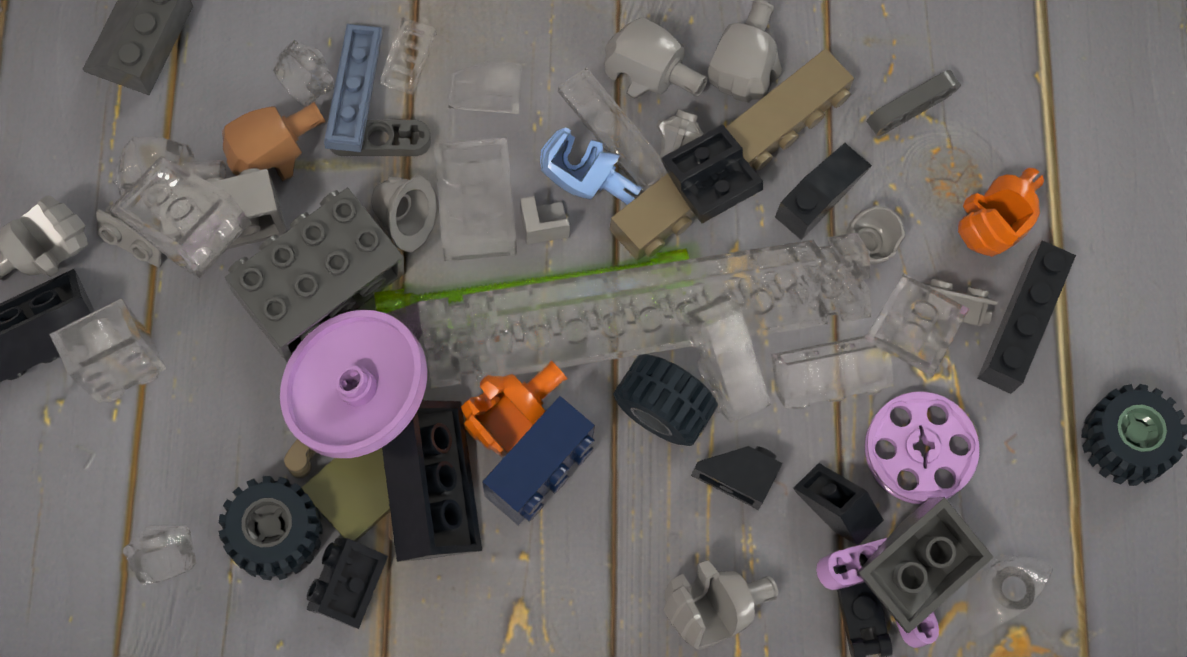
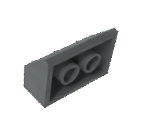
(137, 42)

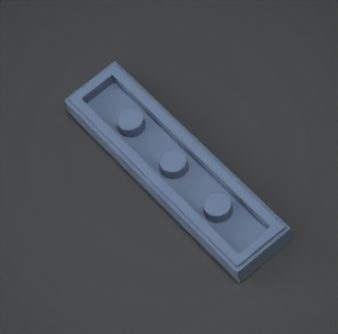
(353, 88)

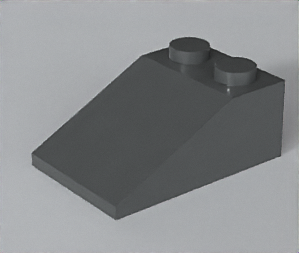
(924, 562)

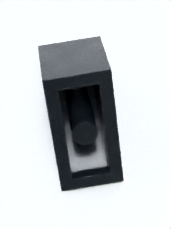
(741, 473)
(839, 503)

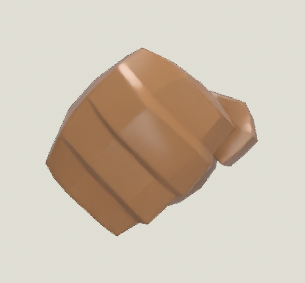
(267, 139)

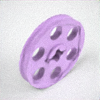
(932, 435)

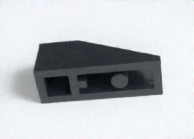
(821, 190)

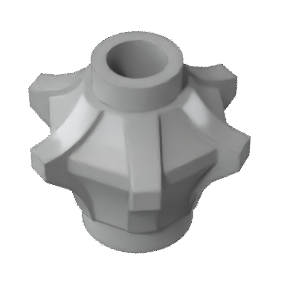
(678, 131)

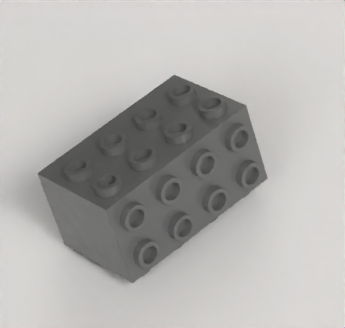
(315, 271)

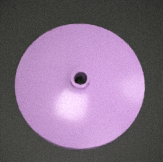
(353, 384)

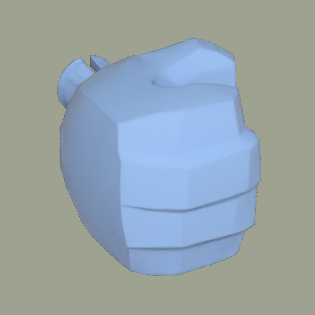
(593, 172)

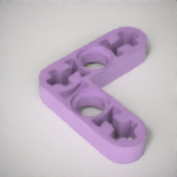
(850, 558)

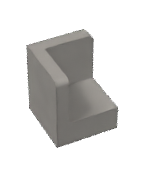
(543, 221)

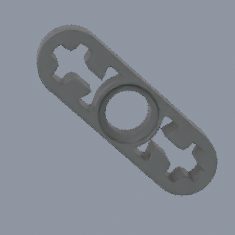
(913, 103)
(405, 130)

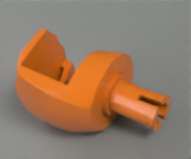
(1002, 214)
(508, 408)

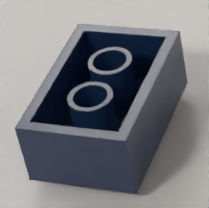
(540, 461)

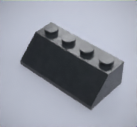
(33, 316)
(432, 485)

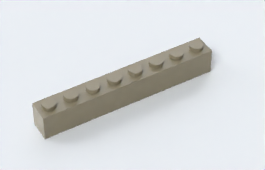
(759, 131)

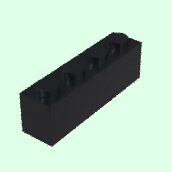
(1026, 317)

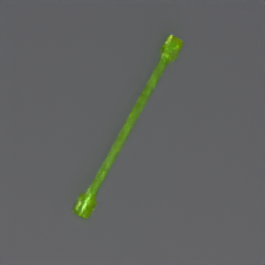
(395, 299)

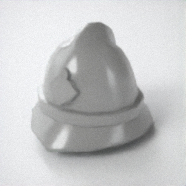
(405, 210)

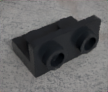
(346, 581)

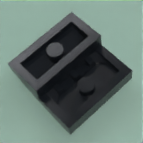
(712, 173)

